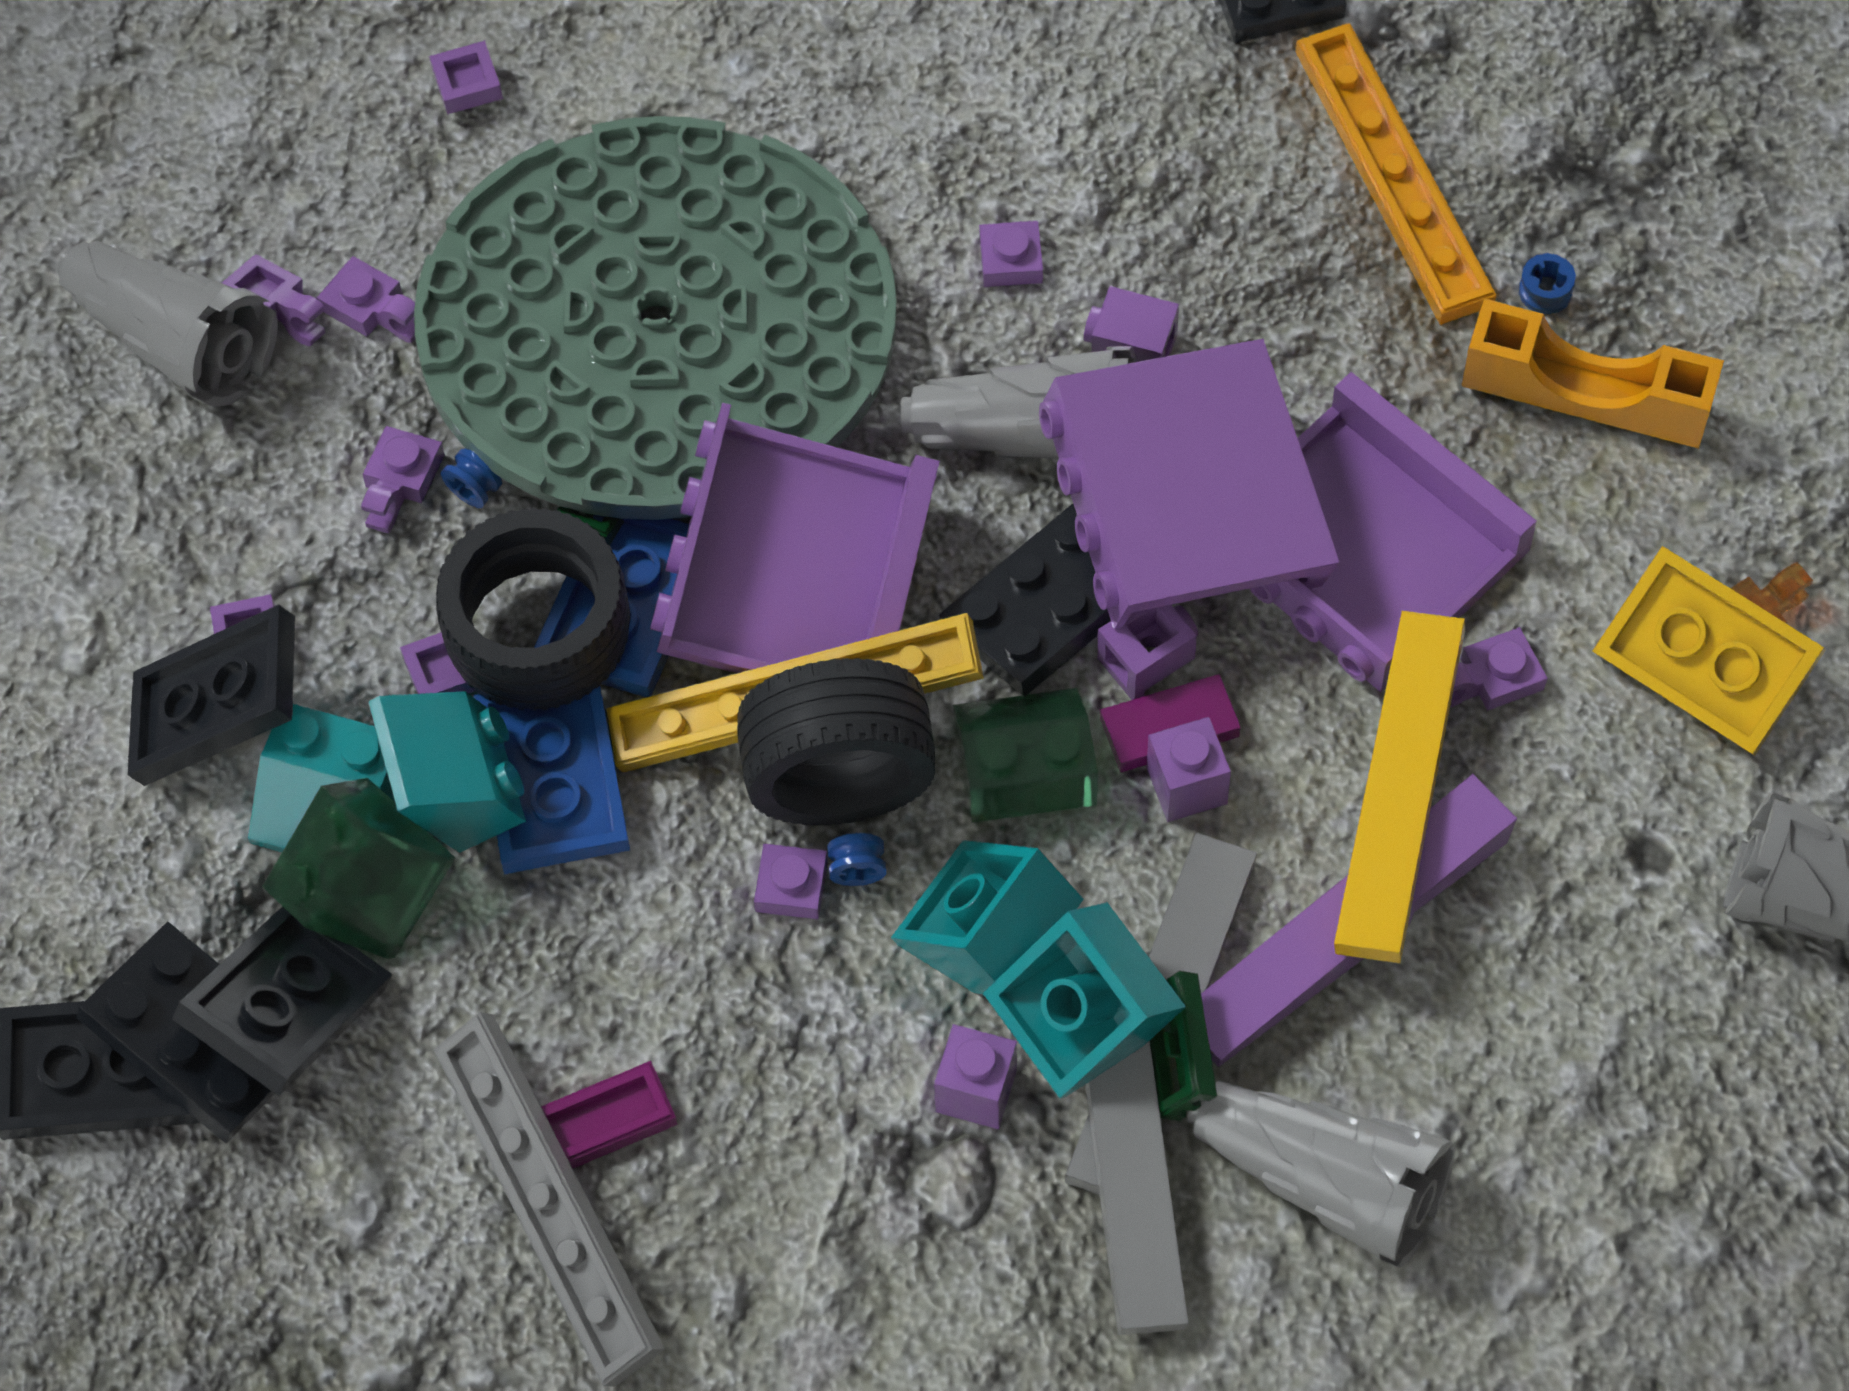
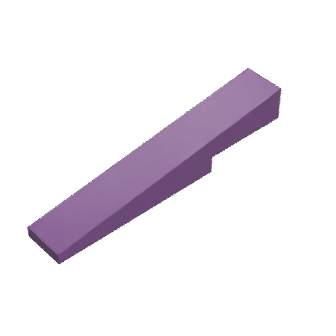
(1301, 956)

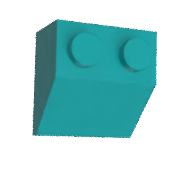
(300, 759)
(449, 765)
(985, 911)
(1083, 998)

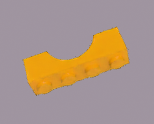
(1527, 362)

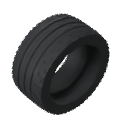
(512, 547)
(836, 742)

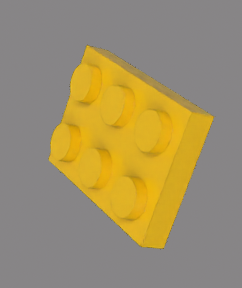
(1709, 650)

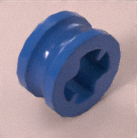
(1547, 266)
(470, 479)
(856, 859)

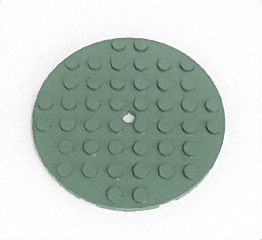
(556, 254)

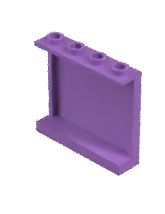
(1186, 478)
(1407, 530)
(789, 548)

